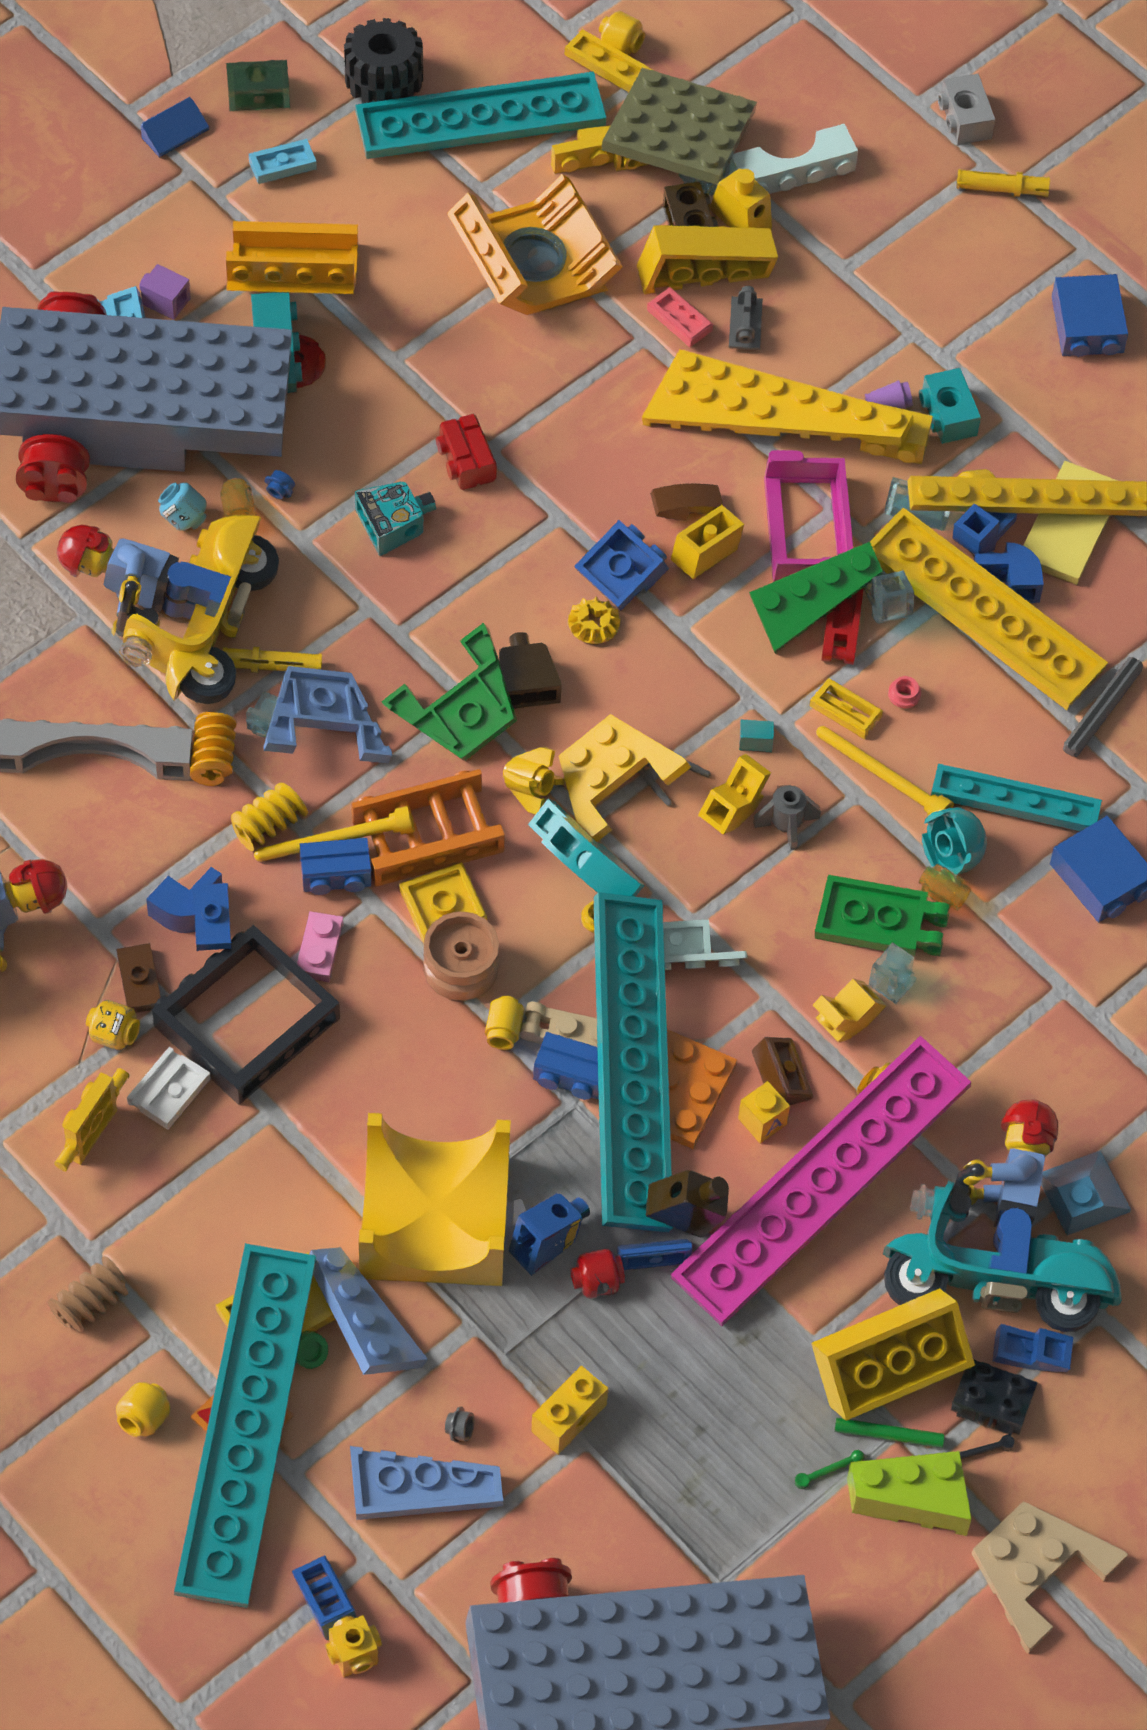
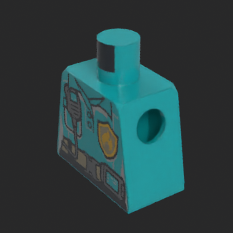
(392, 514)

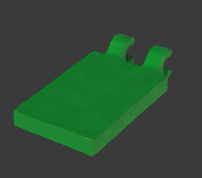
(879, 914)

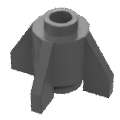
(787, 812)

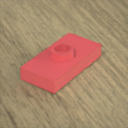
(679, 317)

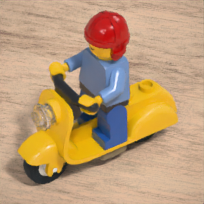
(196, 590)

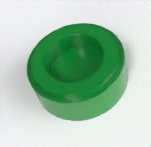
(312, 1350)

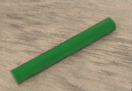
(889, 1432)

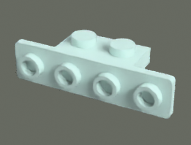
(691, 944)

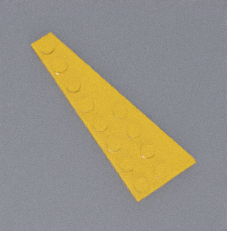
(749, 401)

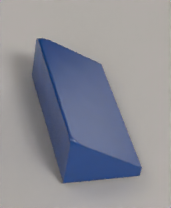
(173, 127)
(654, 1254)

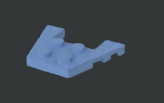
(323, 702)

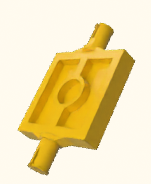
(90, 1118)

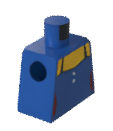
(546, 1231)

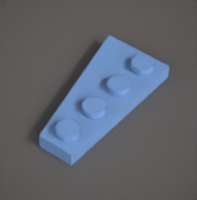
(366, 1322)
(411, 1486)

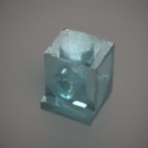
(893, 973)

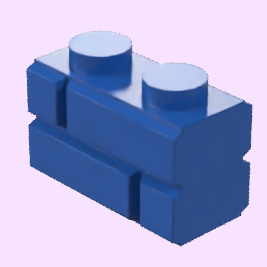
(335, 865)
(567, 1066)

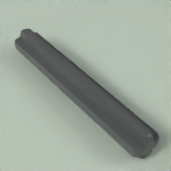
(1102, 707)

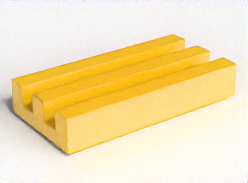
(843, 712)

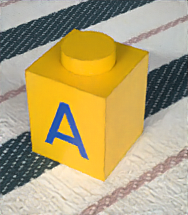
(763, 1112)

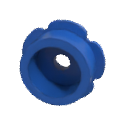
(279, 484)

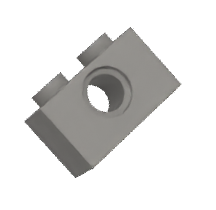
(966, 109)

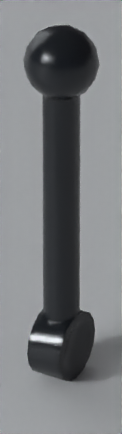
(1006, 1443)

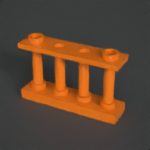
(437, 855)

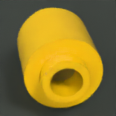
(504, 1022)

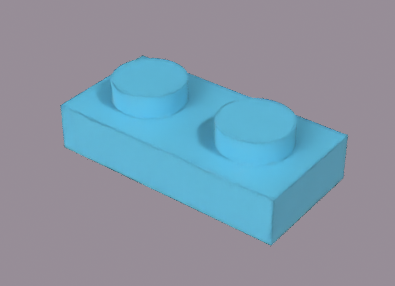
(282, 161)

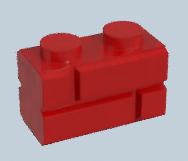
(467, 452)

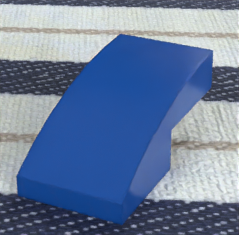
(1030, 1350)

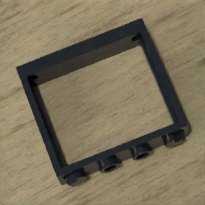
(277, 1054)

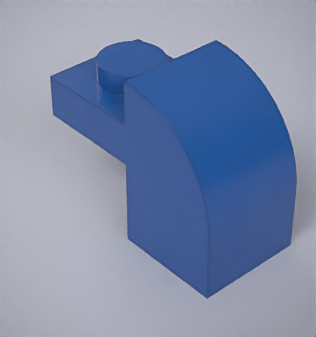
(981, 529)
(1017, 568)
(174, 904)

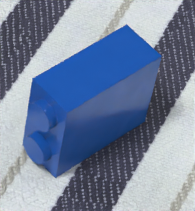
(1089, 315)
(1102, 869)

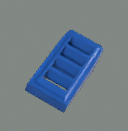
(330, 1615)

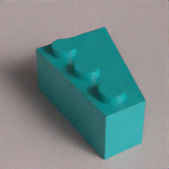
(277, 311)

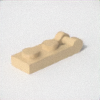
(561, 1023)

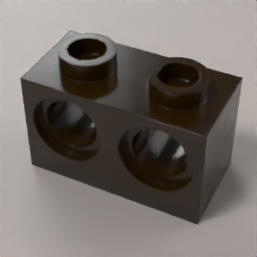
(688, 206)

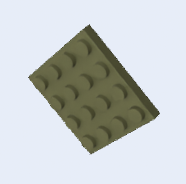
(679, 126)

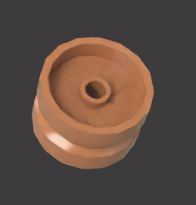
(461, 956)

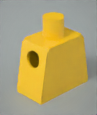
(742, 201)

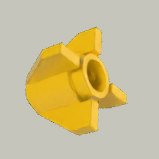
(530, 777)

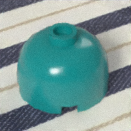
(954, 839)

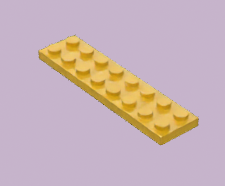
(987, 609)

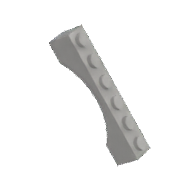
(158, 750)

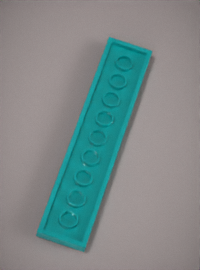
(631, 1056)
(245, 1426)

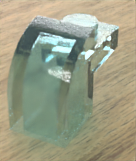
(890, 597)

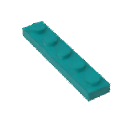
(1016, 798)

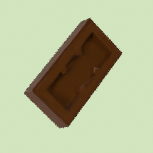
(138, 977)

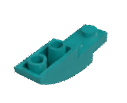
(582, 853)

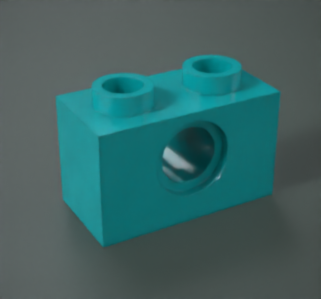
(951, 405)

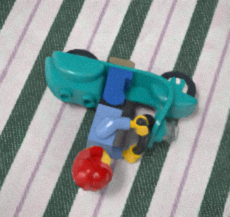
(1061, 1276)

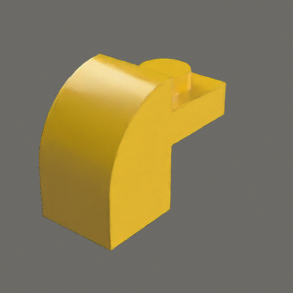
(738, 797)
(849, 1011)

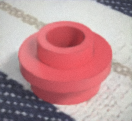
(907, 685)

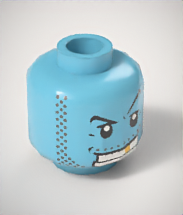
(182, 506)

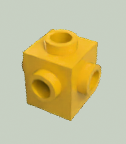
(351, 1656)

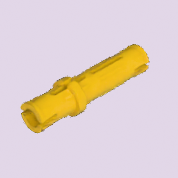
(1001, 182)
(243, 657)

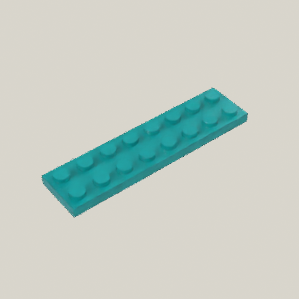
(480, 115)

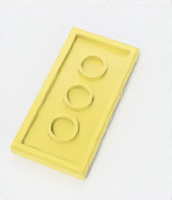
(1067, 540)

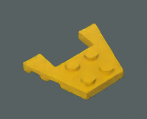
(605, 761)

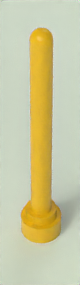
(930, 803)
(399, 821)

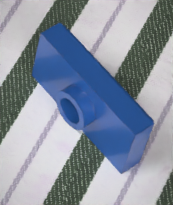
(212, 916)

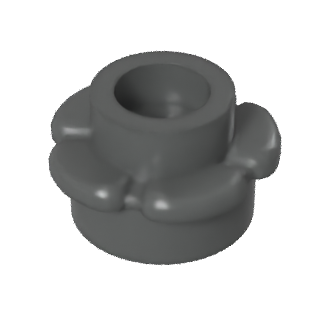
(460, 1425)

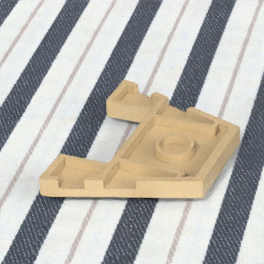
(1027, 1553)

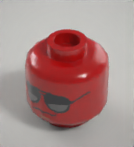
(598, 1273)

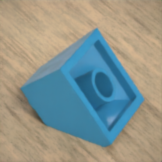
(1084, 1193)

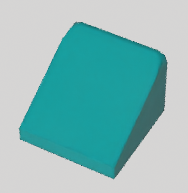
(756, 735)

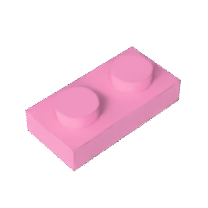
(320, 945)

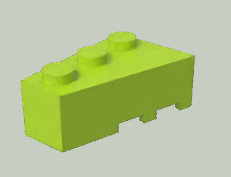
(912, 1489)

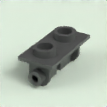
(745, 320)

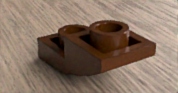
(681, 499)

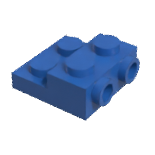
(622, 564)

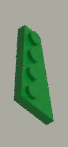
(806, 596)

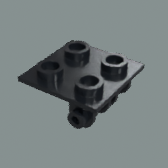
(994, 1395)

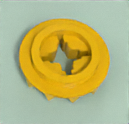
(589, 631)

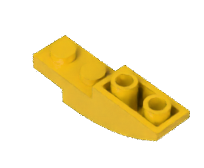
(587, 153)

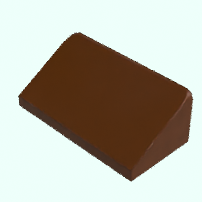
(782, 1068)

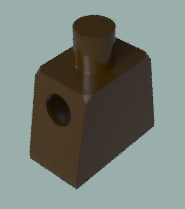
(529, 673)
(688, 1202)

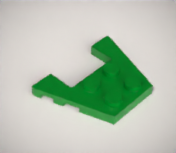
(470, 711)

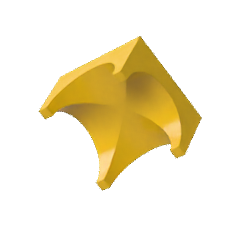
(434, 1207)

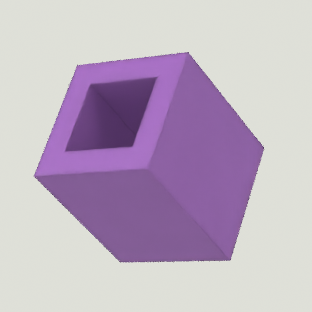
(165, 291)

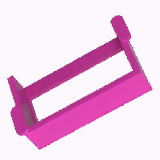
(792, 467)

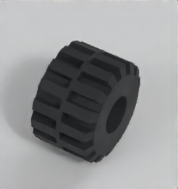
(383, 61)

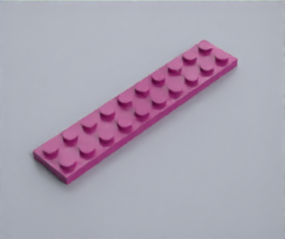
(820, 1181)

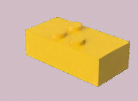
(893, 1354)

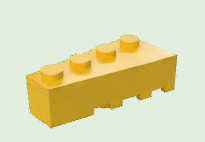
(705, 256)

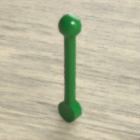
(802, 1480)

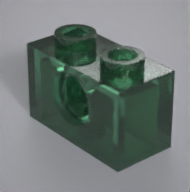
(258, 85)

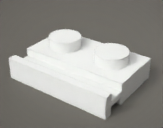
(168, 1088)

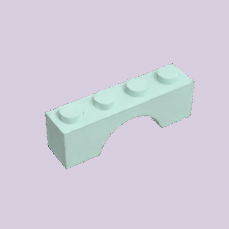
(830, 156)

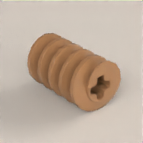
(89, 1294)

